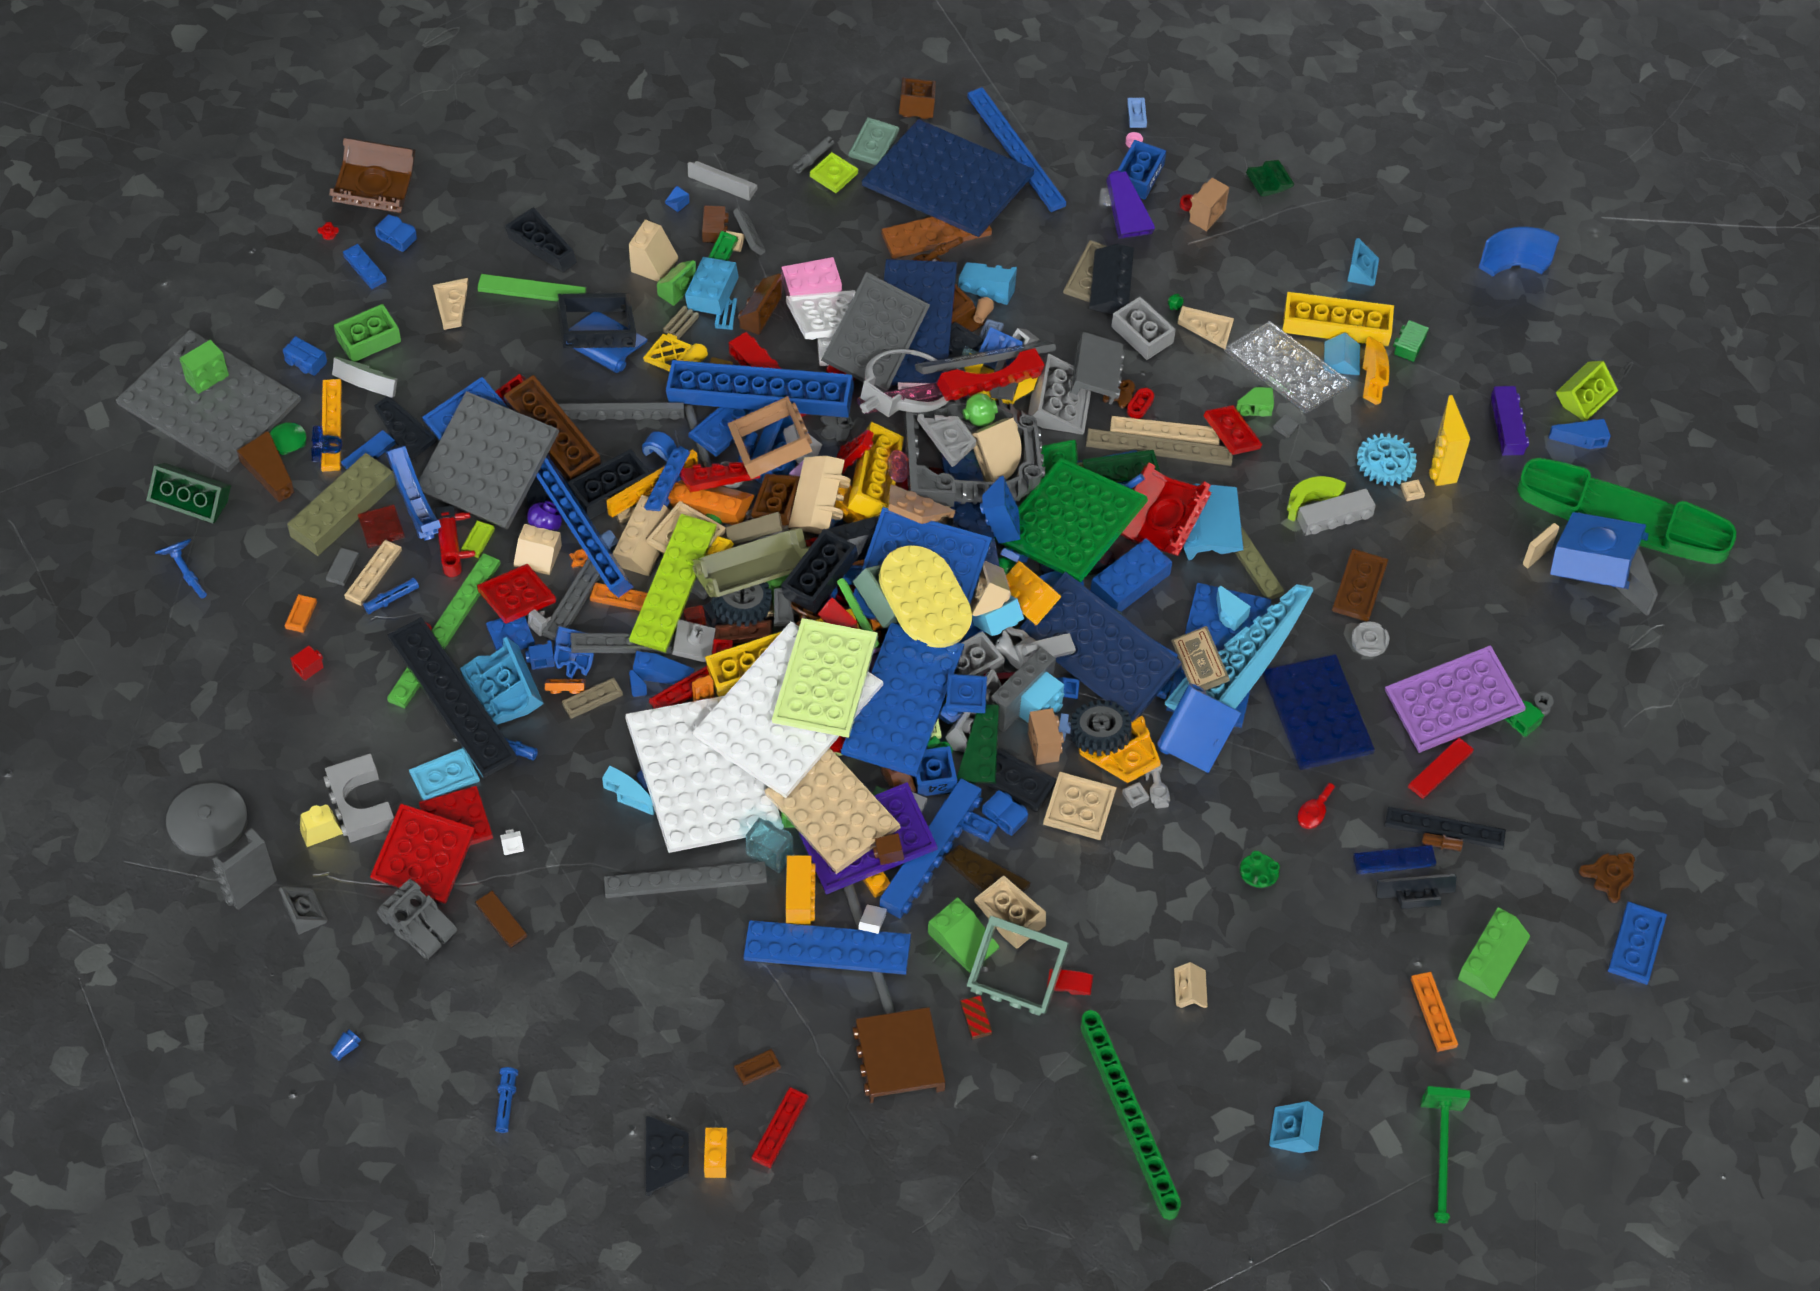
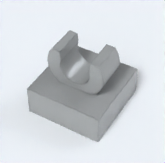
(537, 621)

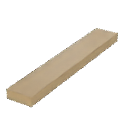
(1165, 430)

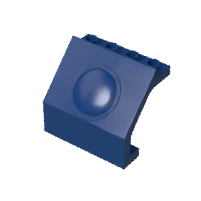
(1597, 549)

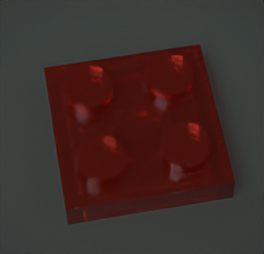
(380, 526)

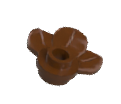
(1127, 389)

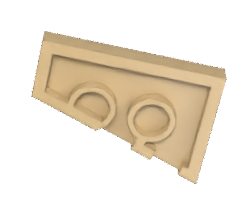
(451, 302)
(1207, 325)

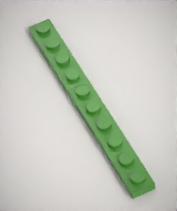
(448, 623)

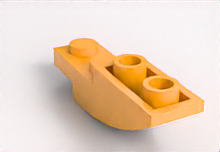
(1377, 368)

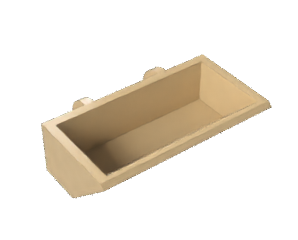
(818, 493)

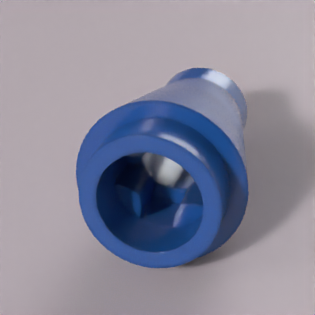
(345, 1044)

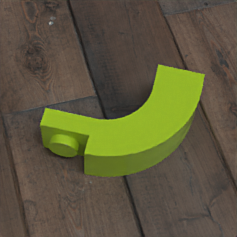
(1313, 489)

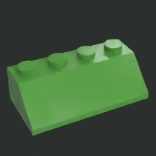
(1495, 953)

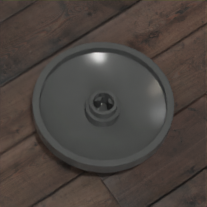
(207, 819)

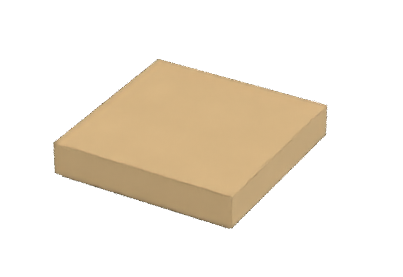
(1540, 545)

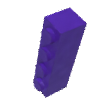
(1509, 420)

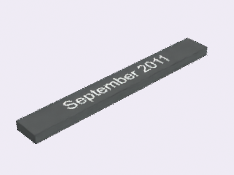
(982, 357)

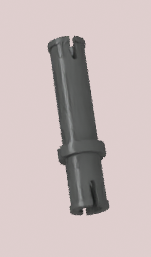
(808, 158)

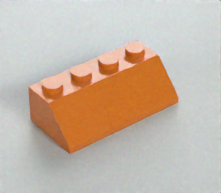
(722, 502)

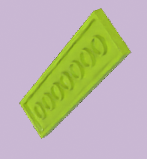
(672, 583)

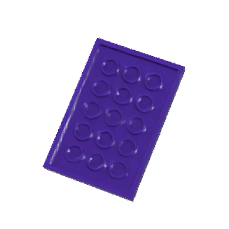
(913, 835)

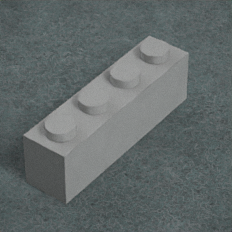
(1336, 512)

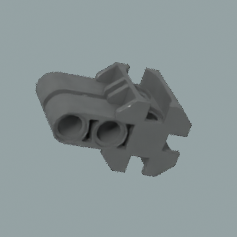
(423, 926)

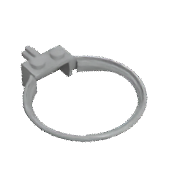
(888, 406)

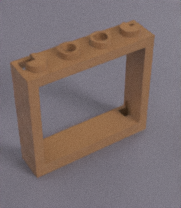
(762, 418)

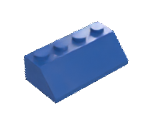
(771, 439)

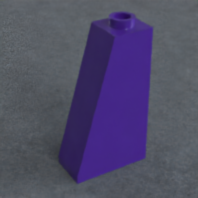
(1128, 210)

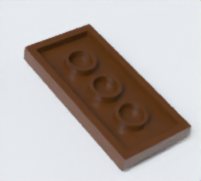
(1360, 585)

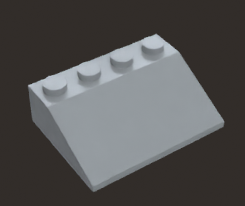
(1052, 401)

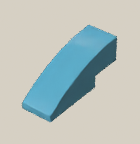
(627, 790)

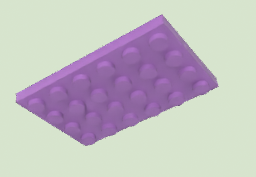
(1454, 699)

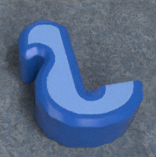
(661, 444)

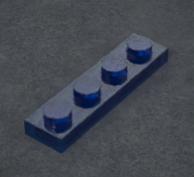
(1394, 859)

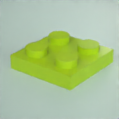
(834, 172)

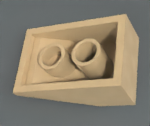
(1013, 905)

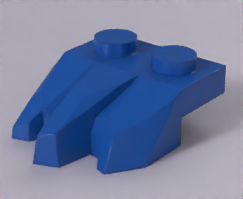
(563, 654)

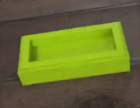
(478, 538)

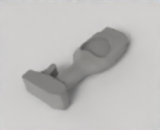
(1158, 791)

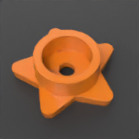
(576, 556)

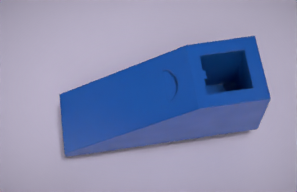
(1584, 434)

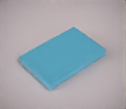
(444, 775)

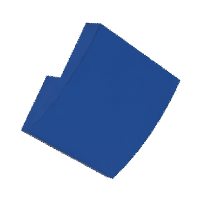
(998, 340)

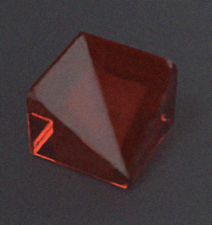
(695, 615)

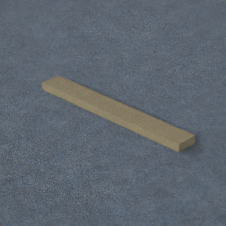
(1161, 446)

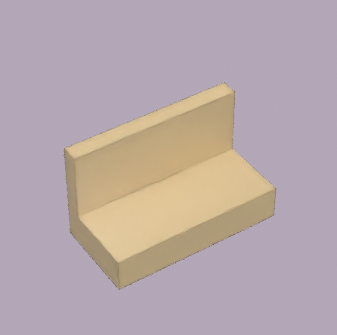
(1190, 985)

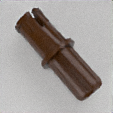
(1442, 842)

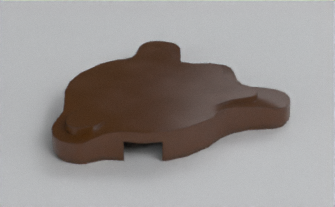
(1611, 874)

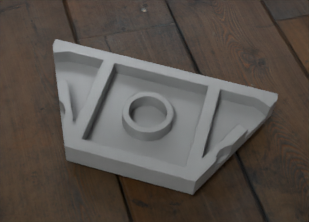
(949, 436)

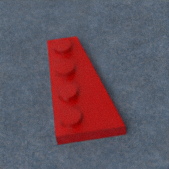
(855, 449)
(703, 478)

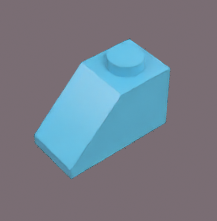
(1231, 609)

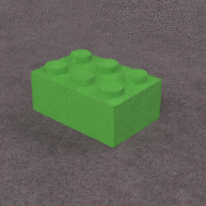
(367, 333)

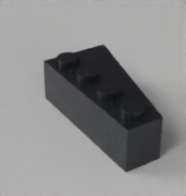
(541, 239)

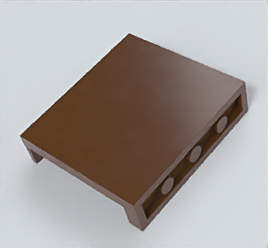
(898, 1053)

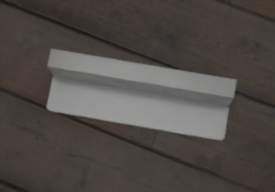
(721, 180)

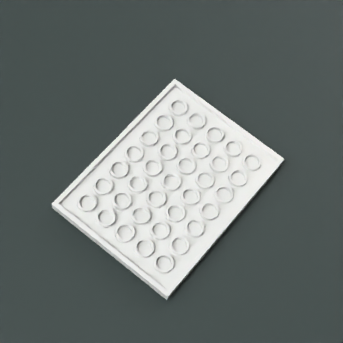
(743, 725)
(693, 787)

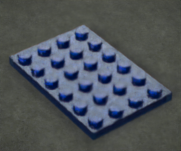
(1318, 712)

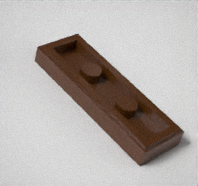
(501, 919)

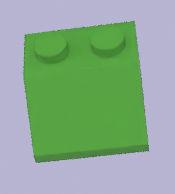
(676, 282)

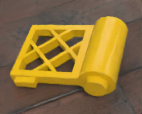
(692, 353)

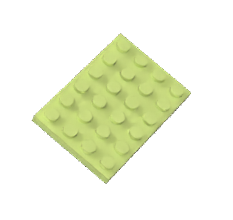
(825, 678)

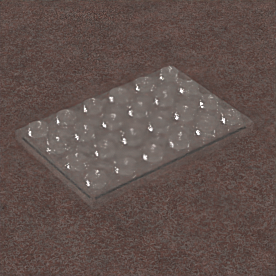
(1287, 367)

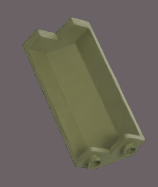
(750, 563)

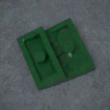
(1270, 178)

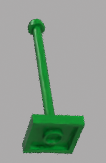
(1446, 1100)

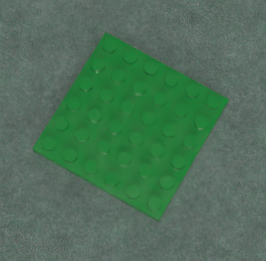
(1074, 518)

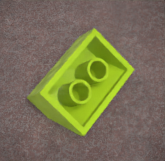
(1587, 390)

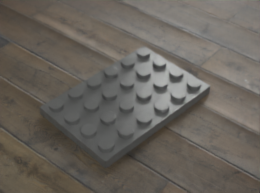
(875, 322)

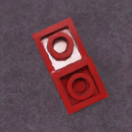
(1073, 982)

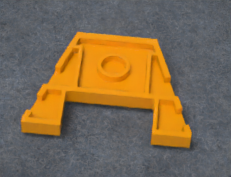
(1134, 760)

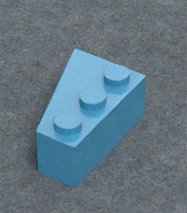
(988, 281)

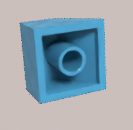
(1296, 1127)

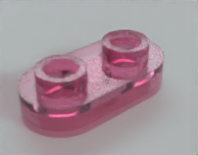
(898, 466)

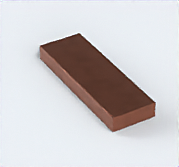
(744, 634)

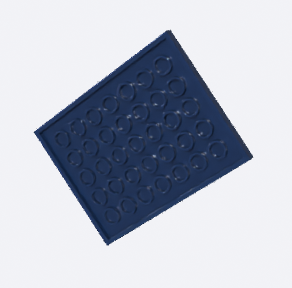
(948, 177)

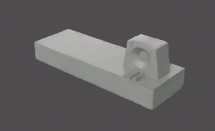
(1056, 646)

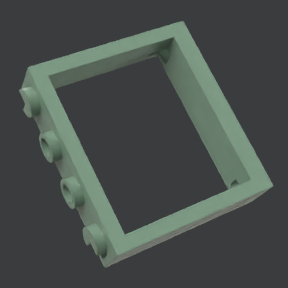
(998, 995)

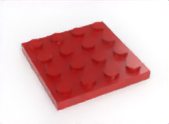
(423, 850)

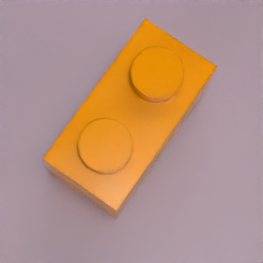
(715, 1153)

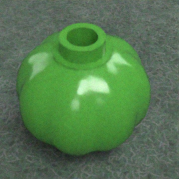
(980, 410)

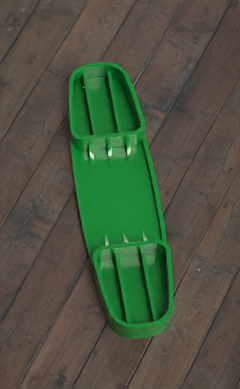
(1672, 529)

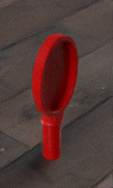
(1313, 811)

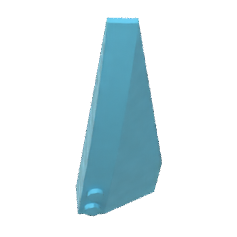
(1253, 649)

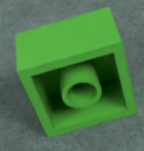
(204, 366)

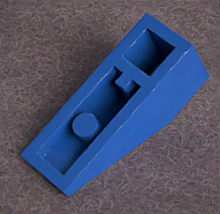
(659, 668)

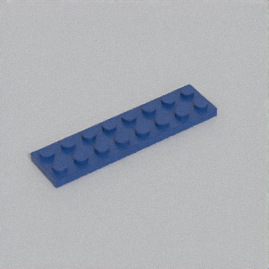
(827, 947)

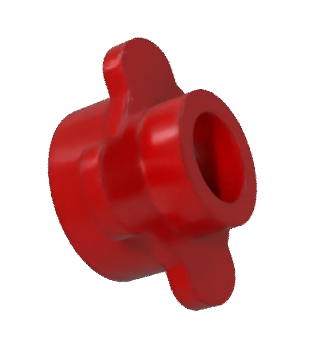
(328, 231)

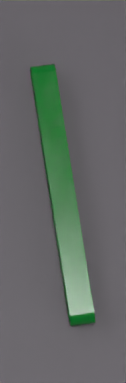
(1133, 1122)

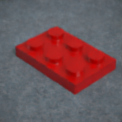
(1232, 430)

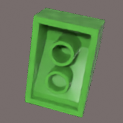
(960, 933)

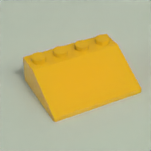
(1449, 446)

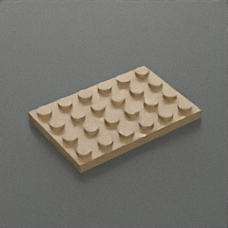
(835, 812)

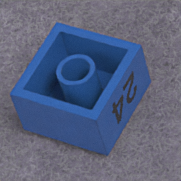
(936, 772)

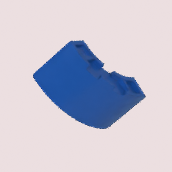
(1521, 246)

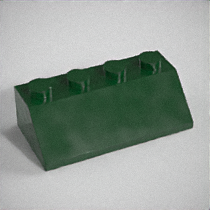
(187, 492)

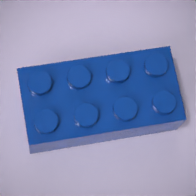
(1131, 576)

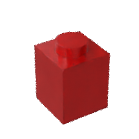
(307, 662)

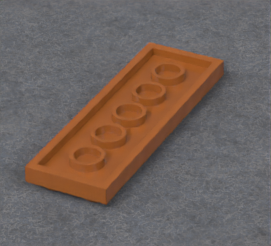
(923, 236)

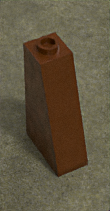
(266, 465)

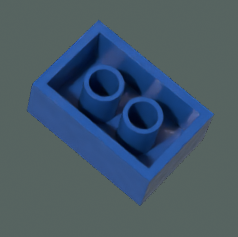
(1143, 166)

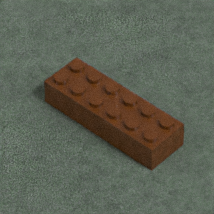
(570, 450)

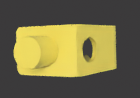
(319, 825)

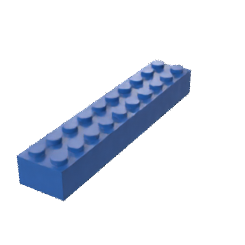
(758, 386)

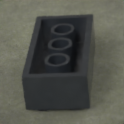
(606, 481)
(819, 571)

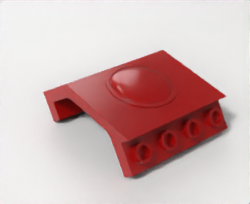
(1169, 512)

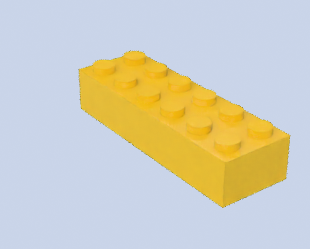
(1334, 316)
(871, 474)

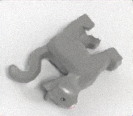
(1006, 647)

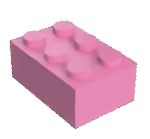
(811, 277)

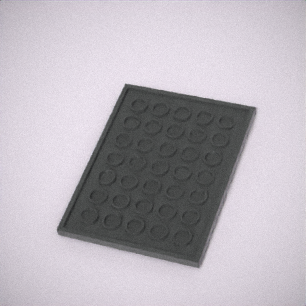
(218, 418)

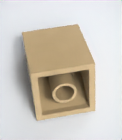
(651, 252)

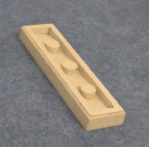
(373, 572)

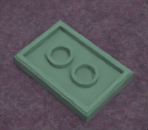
(873, 141)

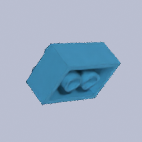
(711, 285)

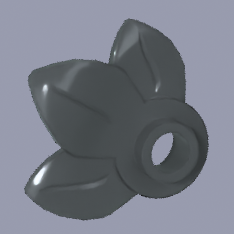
(835, 427)

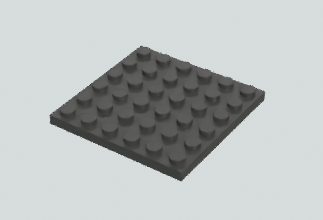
(487, 460)

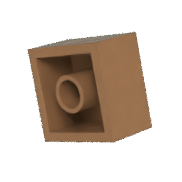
(1208, 204)
(1044, 736)

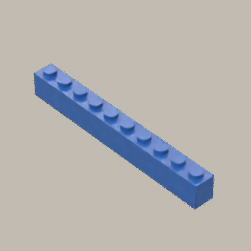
(583, 528)

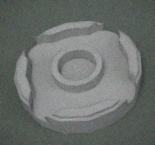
(1370, 639)

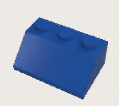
(1001, 511)

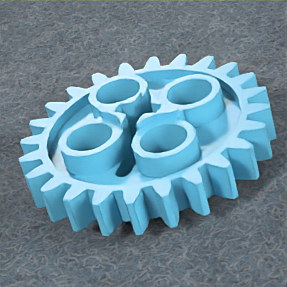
(1386, 459)

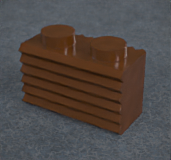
(714, 222)

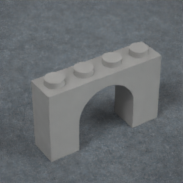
(356, 822)

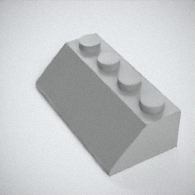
(961, 729)

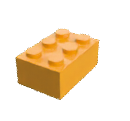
(1032, 592)
(800, 890)

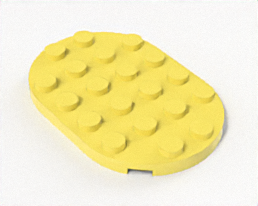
(925, 596)

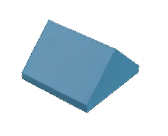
(1363, 265)
(1343, 354)

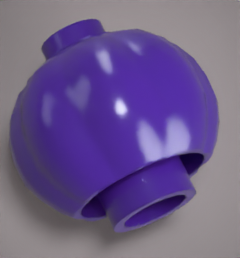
(544, 516)

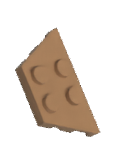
(916, 507)

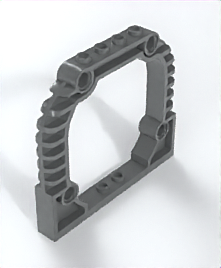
(944, 488)

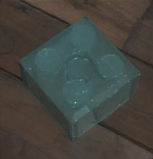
(769, 844)

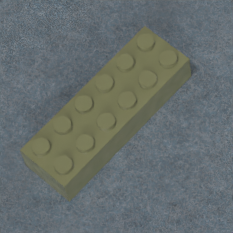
(341, 503)

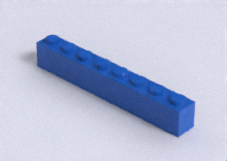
(944, 828)

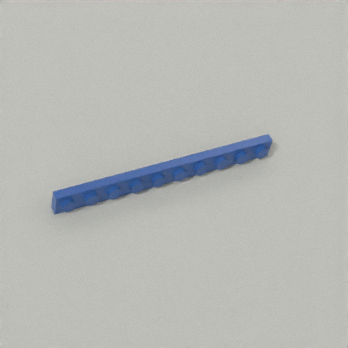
(1016, 148)

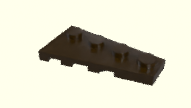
(981, 871)

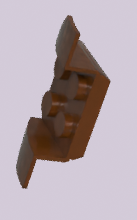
(964, 311)

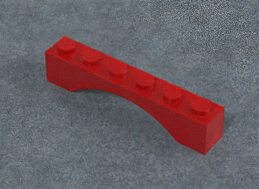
(959, 383)

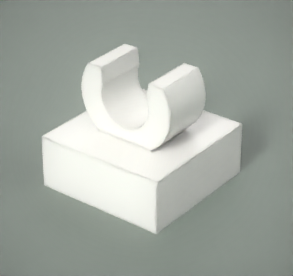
(512, 842)

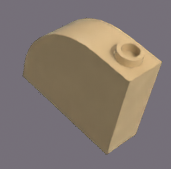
(998, 449)

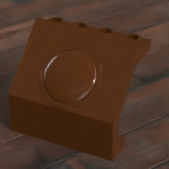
(374, 175)

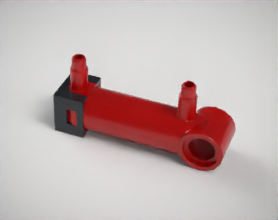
(449, 540)

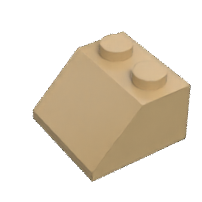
(537, 548)

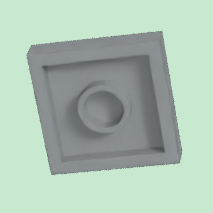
(693, 641)

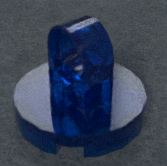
(322, 442)

